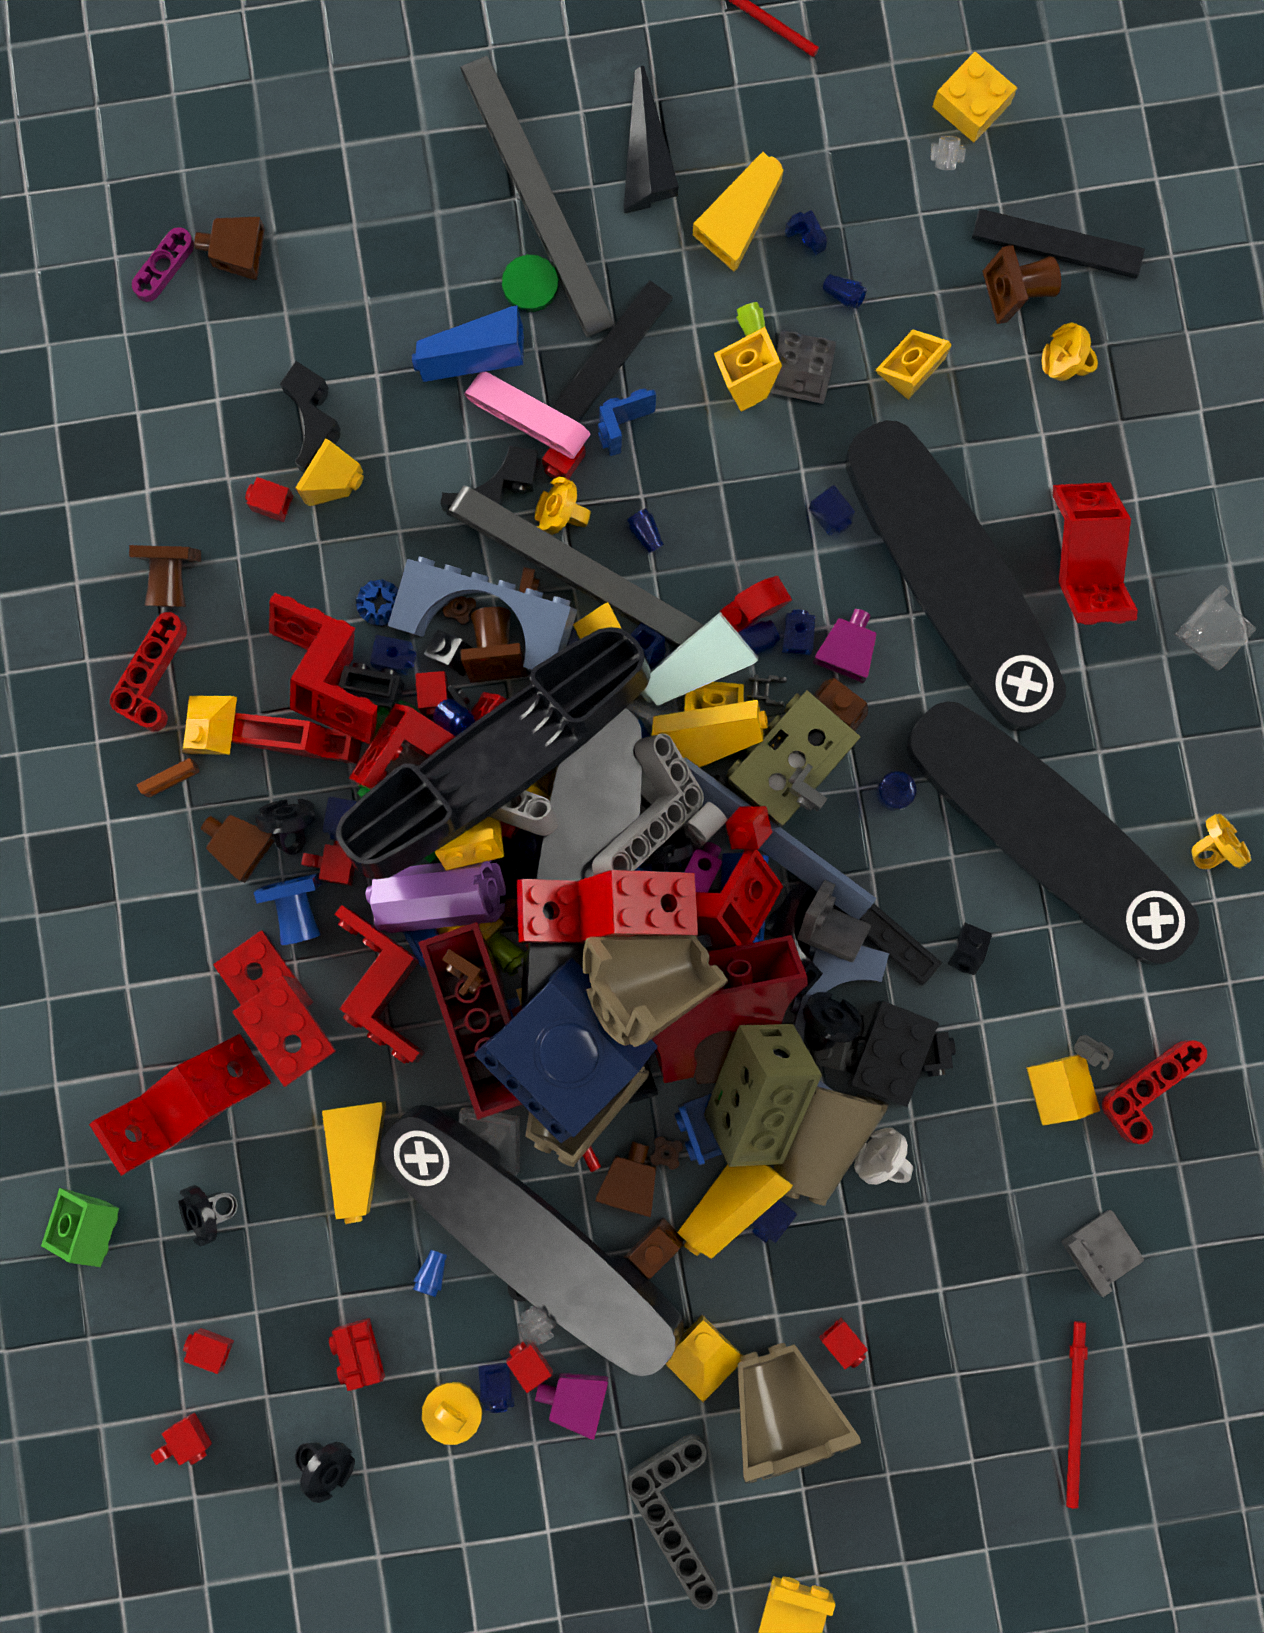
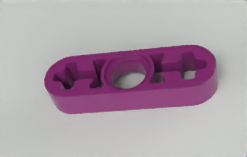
(160, 252)

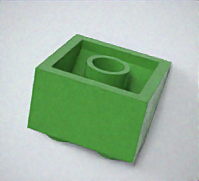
(80, 1228)

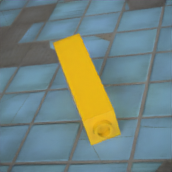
(737, 213)
(713, 731)
(353, 1153)
(731, 1206)

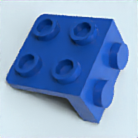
(620, 411)
(701, 1141)

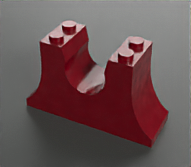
(758, 991)
(474, 1017)

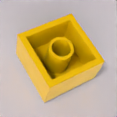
(974, 97)

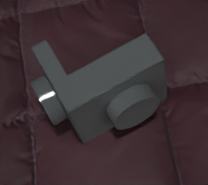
(806, 795)

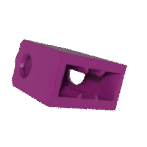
(848, 647)
(705, 866)
(575, 1401)

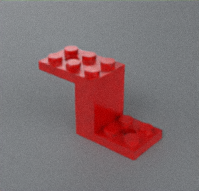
(1094, 553)
(316, 679)
(413, 730)
(607, 906)
(736, 913)
(378, 986)
(274, 1008)
(180, 1104)

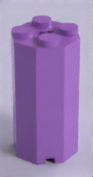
(437, 898)

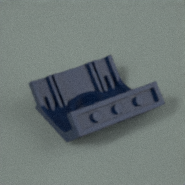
(561, 1056)

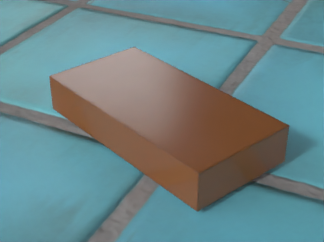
(168, 778)

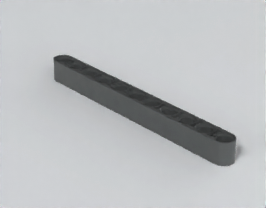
(537, 196)
(571, 566)

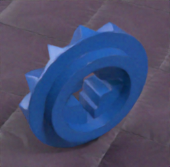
(368, 610)

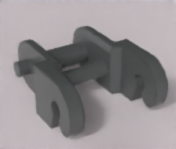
(754, 695)
(1093, 1051)

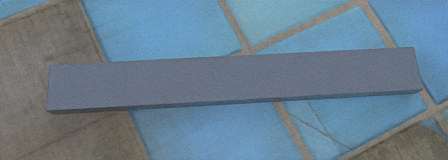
(790, 851)

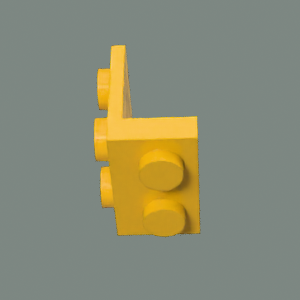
(474, 846)
(795, 1607)

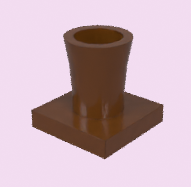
(1013, 284)
(165, 572)
(494, 654)

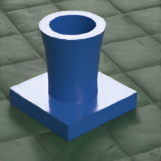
(292, 907)

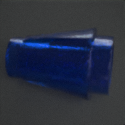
(846, 291)
(645, 530)

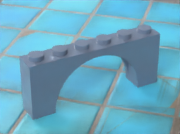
(429, 588)
(867, 966)

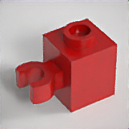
(333, 865)
(184, 1441)

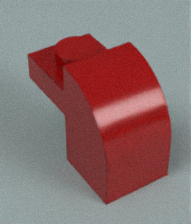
(756, 603)

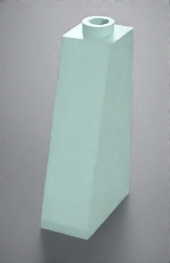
(701, 659)

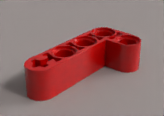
(155, 669)
(1156, 1086)

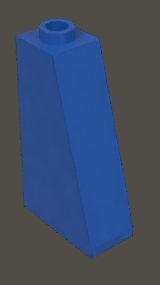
(472, 347)

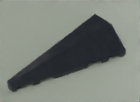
(649, 165)

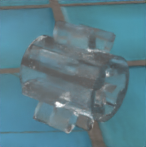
(947, 152)
(536, 1326)

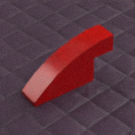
(295, 738)

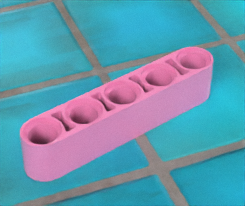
(527, 414)

